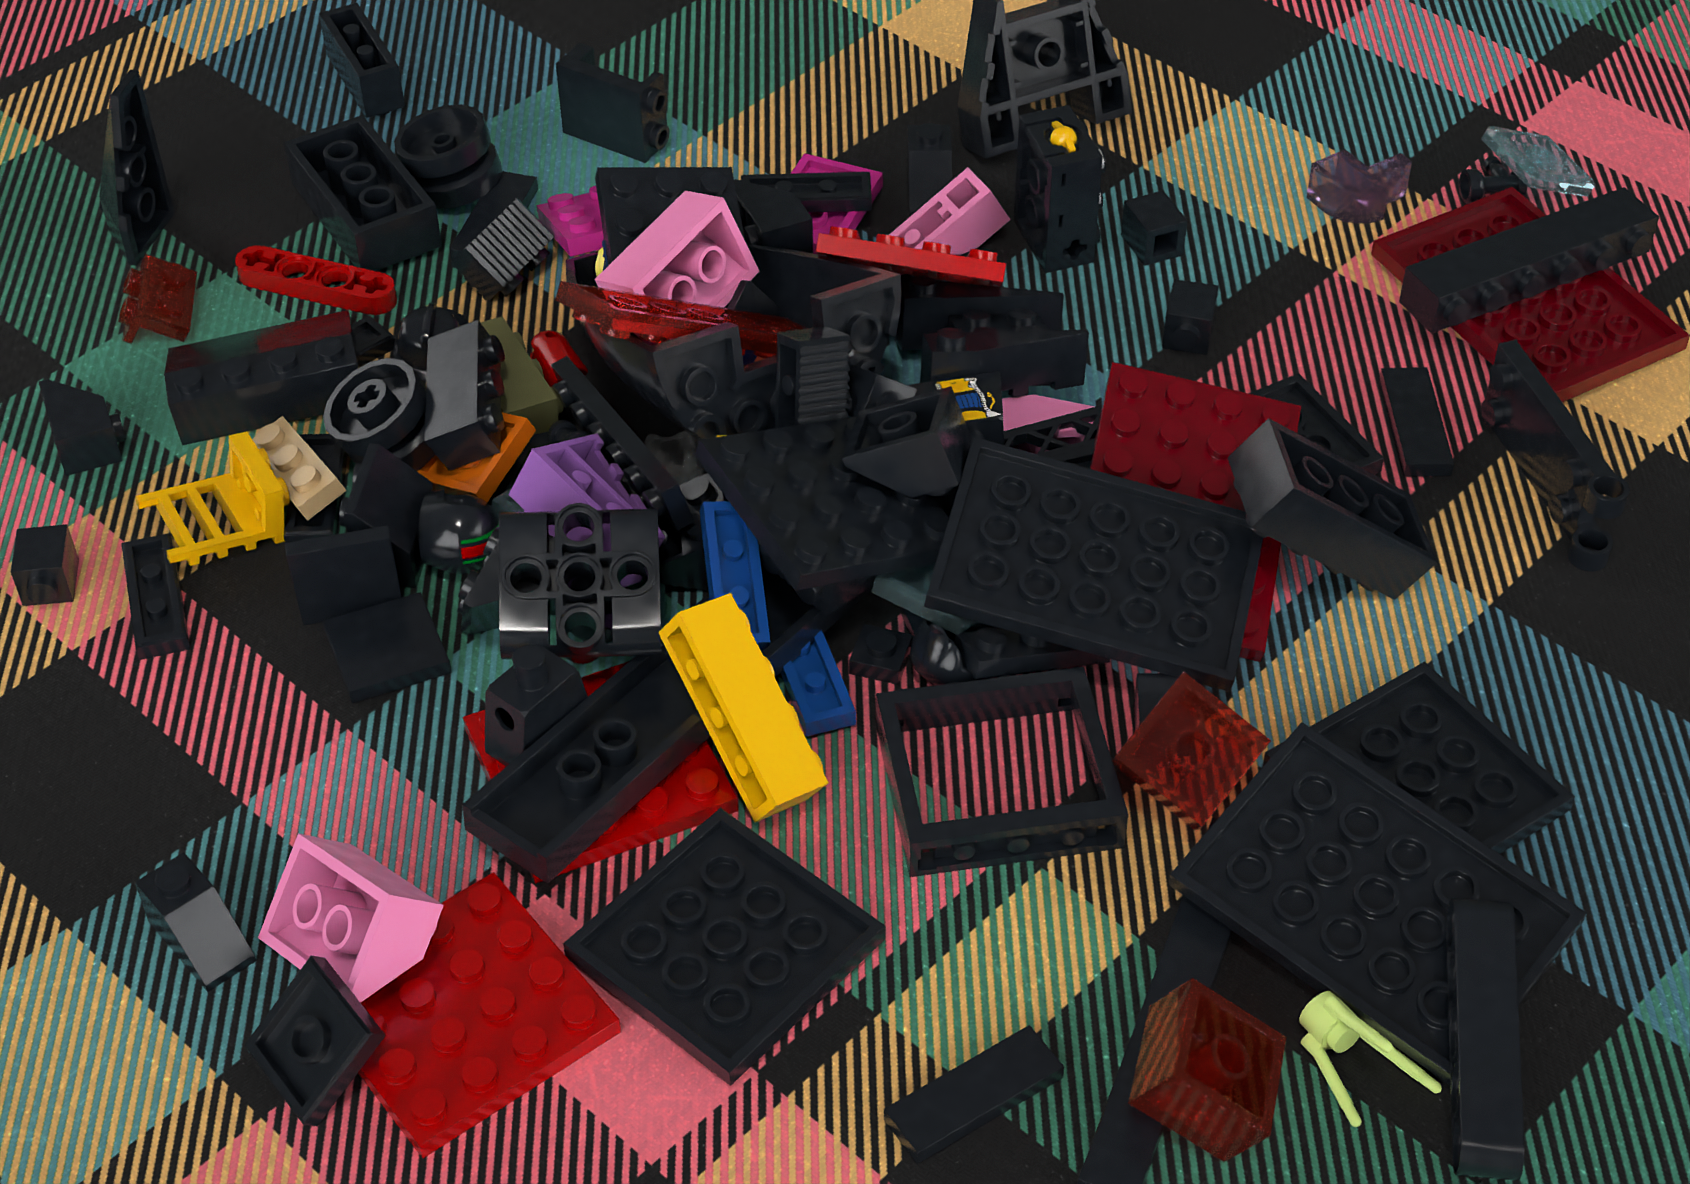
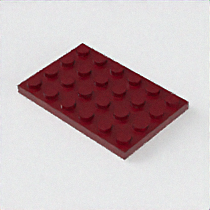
(1572, 333)
(1180, 440)

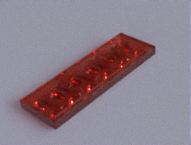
(664, 318)

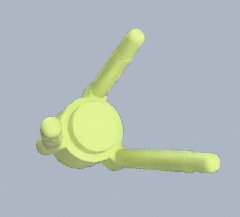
(1337, 1027)

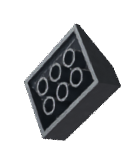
(258, 376)

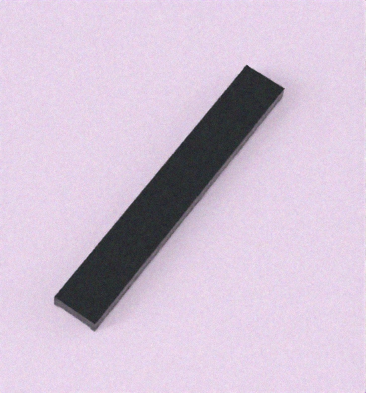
(616, 748)

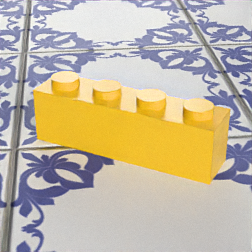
(743, 707)

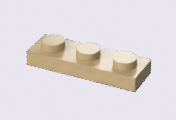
(306, 476)

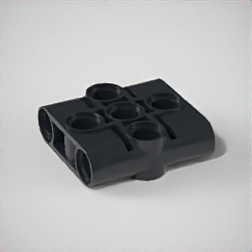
(525, 553)

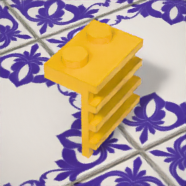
(247, 495)

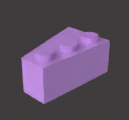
(575, 474)

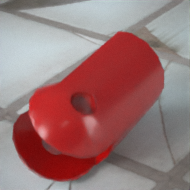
(551, 347)

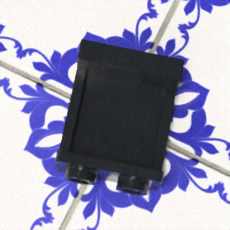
(611, 107)

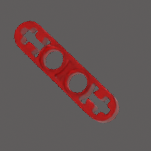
(363, 289)

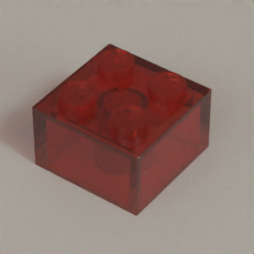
(1190, 751)
(1208, 1070)

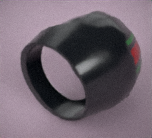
(455, 531)

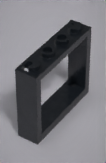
(1011, 835)

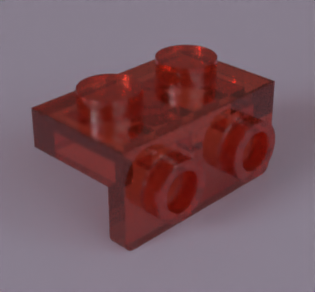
(158, 299)

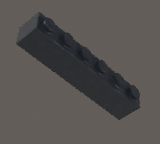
(1527, 259)

